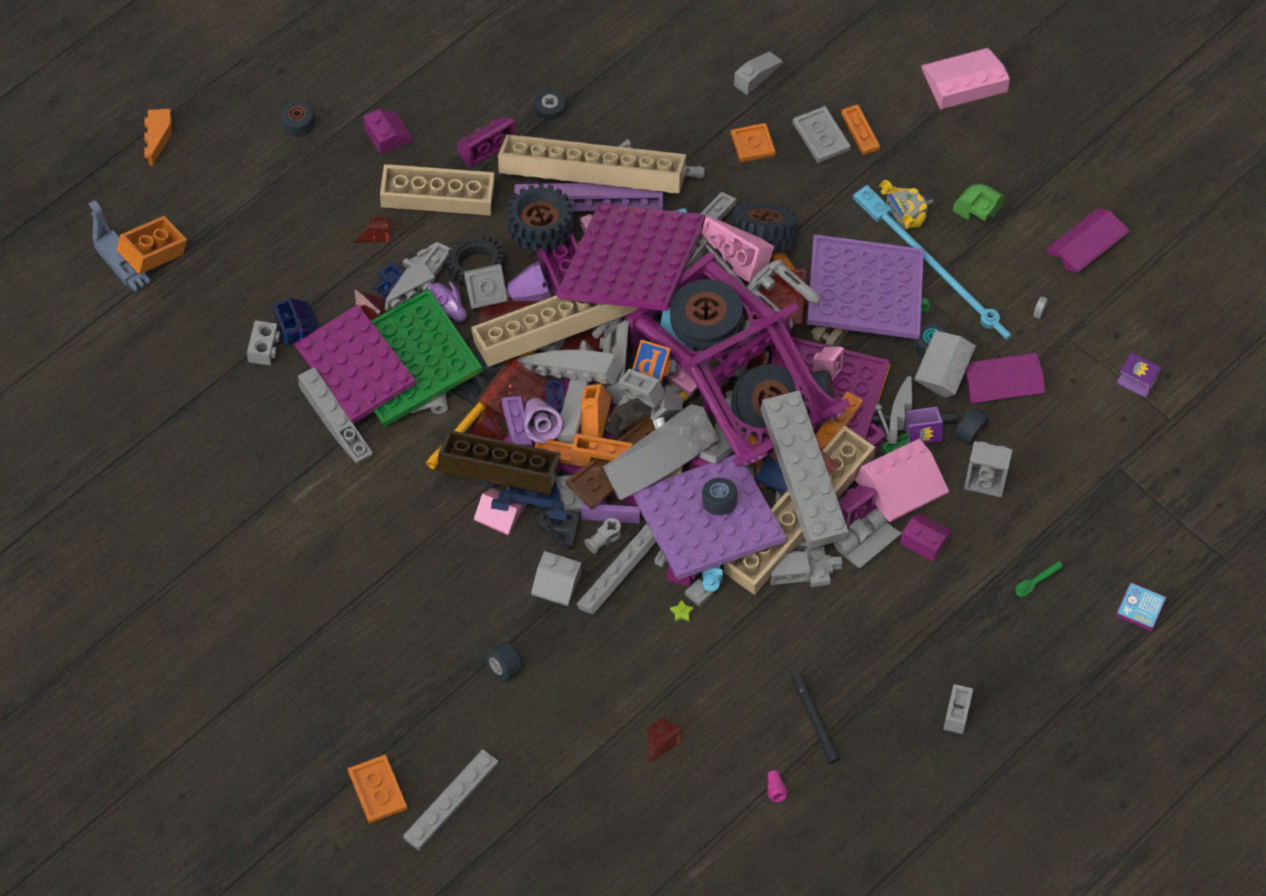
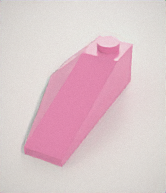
(741, 249)

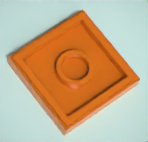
(753, 142)

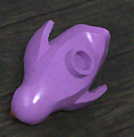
(449, 301)

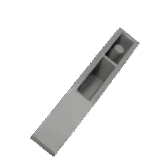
(575, 365)
(572, 410)
(333, 415)

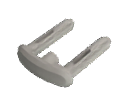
(764, 278)

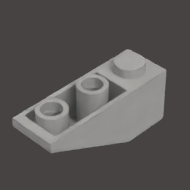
(412, 282)

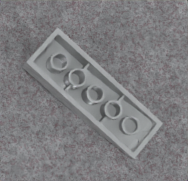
(661, 451)

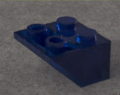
(294, 319)

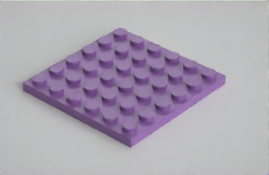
(866, 286)
(693, 536)

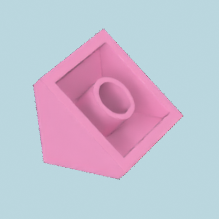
(497, 519)

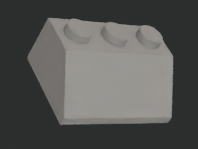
(944, 363)

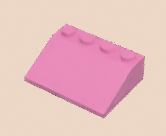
(966, 78)
(903, 480)

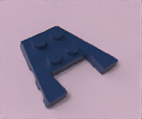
(539, 499)

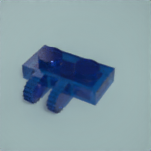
(390, 276)

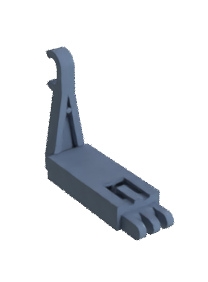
(106, 245)

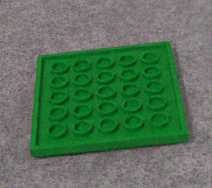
(429, 350)

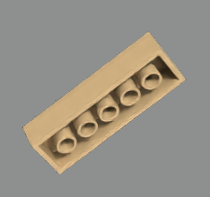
(437, 189)

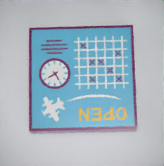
(1141, 606)

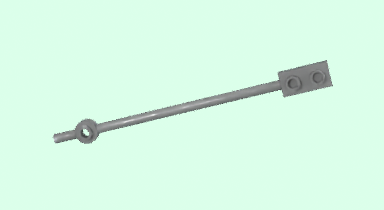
(716, 209)

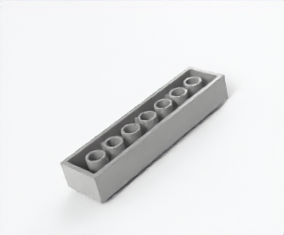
(804, 469)

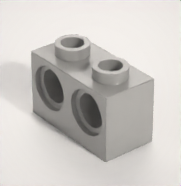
(260, 342)
(643, 387)
(958, 709)

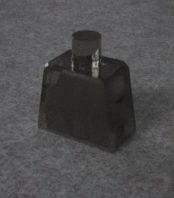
(626, 417)

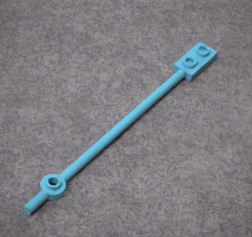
(880, 210)

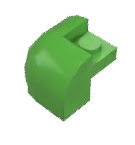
(980, 201)

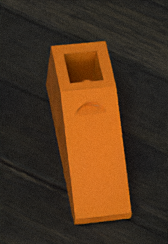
(159, 131)
(595, 408)

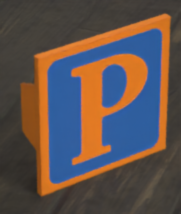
(652, 360)

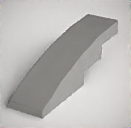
(901, 404)

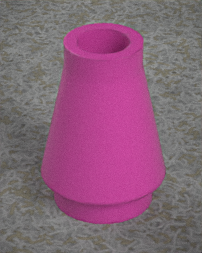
(776, 787)

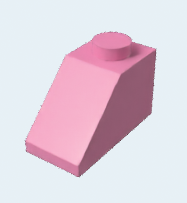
(829, 359)

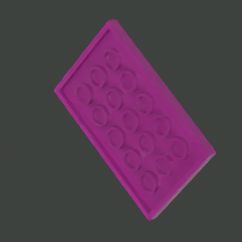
(355, 363)

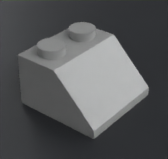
(556, 578)

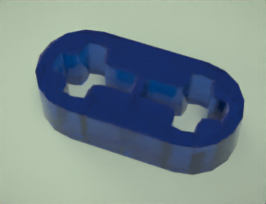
(558, 396)

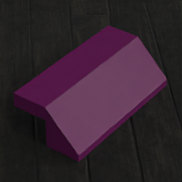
(1088, 239)
(1004, 378)

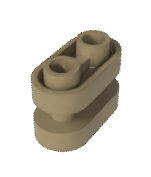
(822, 333)

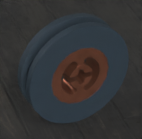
(688, 313)
(754, 387)

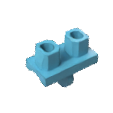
(712, 578)

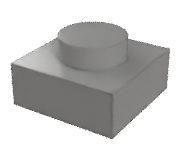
(697, 593)

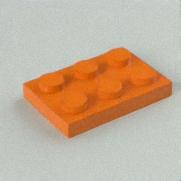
(377, 789)

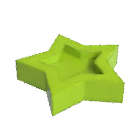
(681, 611)

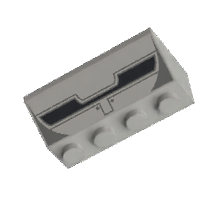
(615, 343)

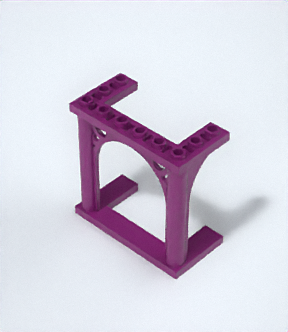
(645, 328)
(820, 404)

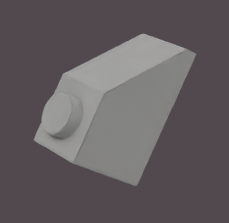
(669, 405)
(791, 569)

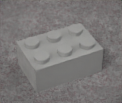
(988, 468)

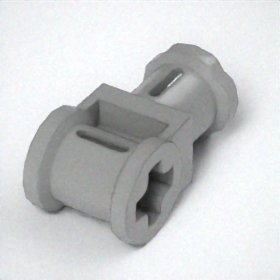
(604, 535)

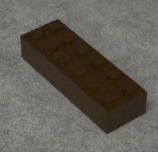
(499, 462)

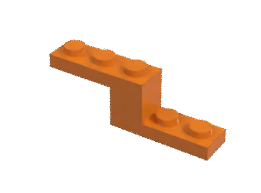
(585, 448)

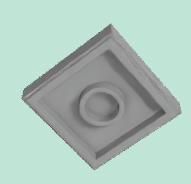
(485, 286)

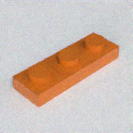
(860, 129)

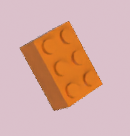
(151, 244)

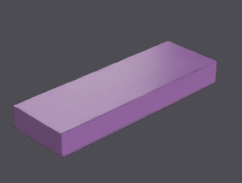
(514, 417)
(602, 512)

